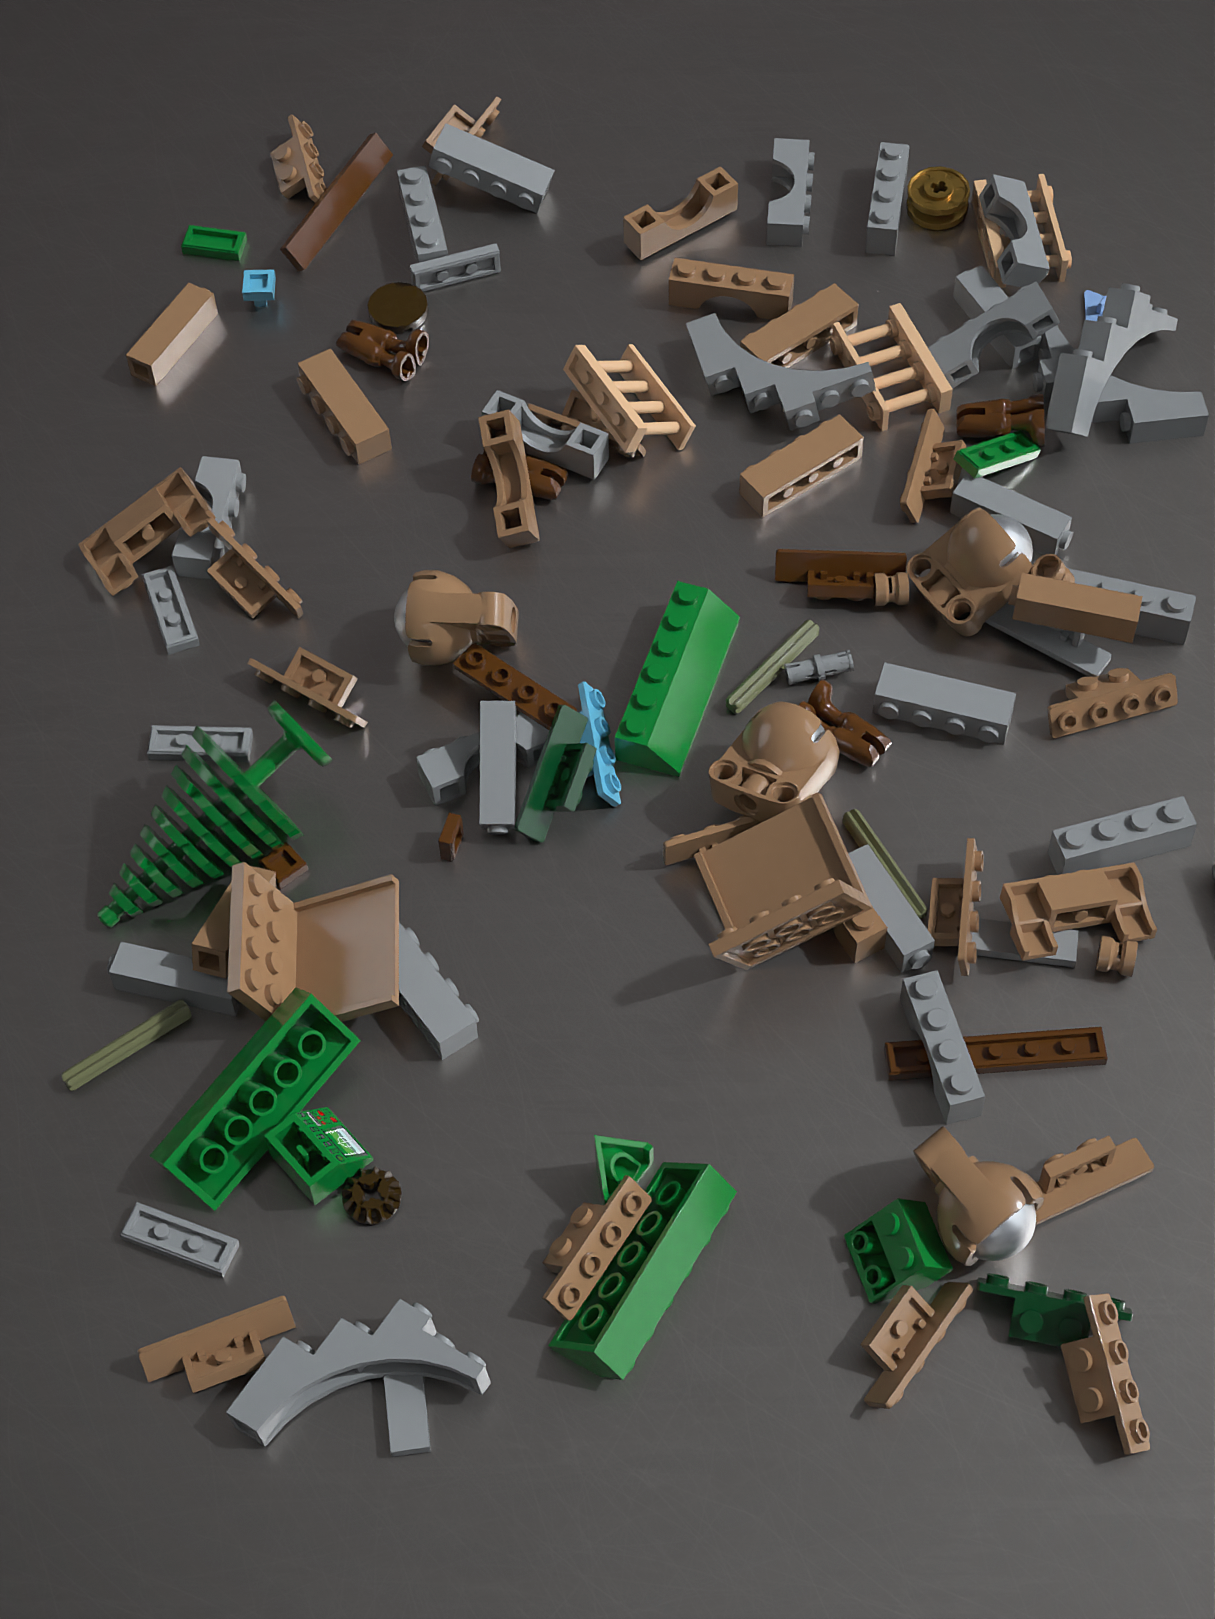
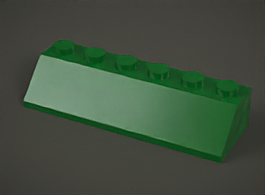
(676, 680)
(252, 1095)
(646, 1270)

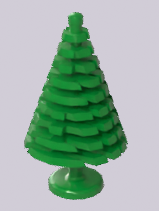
(214, 814)

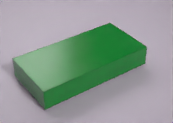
(214, 242)

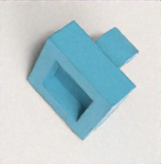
(259, 286)

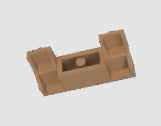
(143, 526)
(1076, 901)

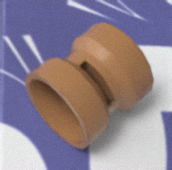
(1052, 567)
(898, 588)
(1108, 953)

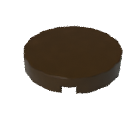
(398, 307)

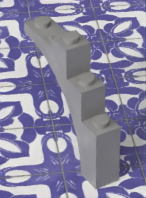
(1102, 345)
(765, 384)
(1142, 411)
(351, 1353)

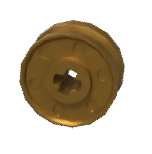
(938, 198)

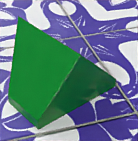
(619, 1158)

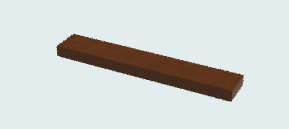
(336, 202)
(1006, 1052)

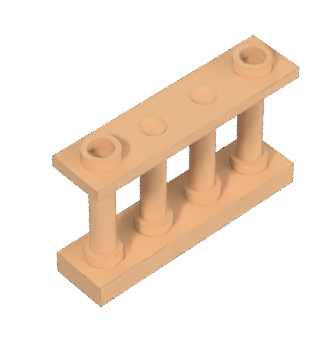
(996, 243)
(909, 347)
(612, 407)

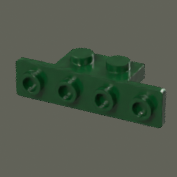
(558, 774)
(1044, 1314)

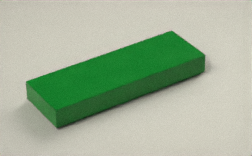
(996, 454)

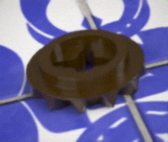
(373, 1210)

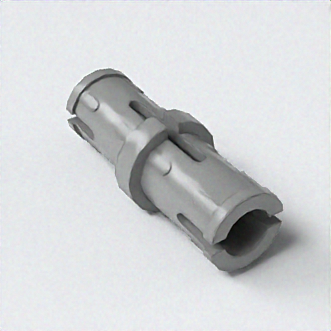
(819, 667)

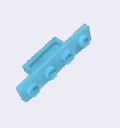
(597, 734)

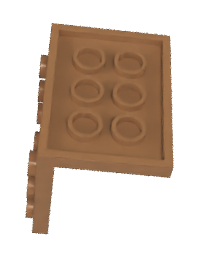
(781, 884)
(329, 945)

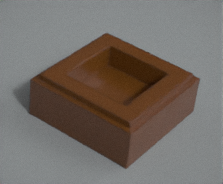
(451, 837)
(285, 863)

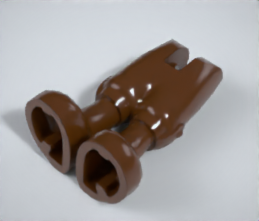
(372, 344)
(1002, 416)
(544, 477)
(853, 735)

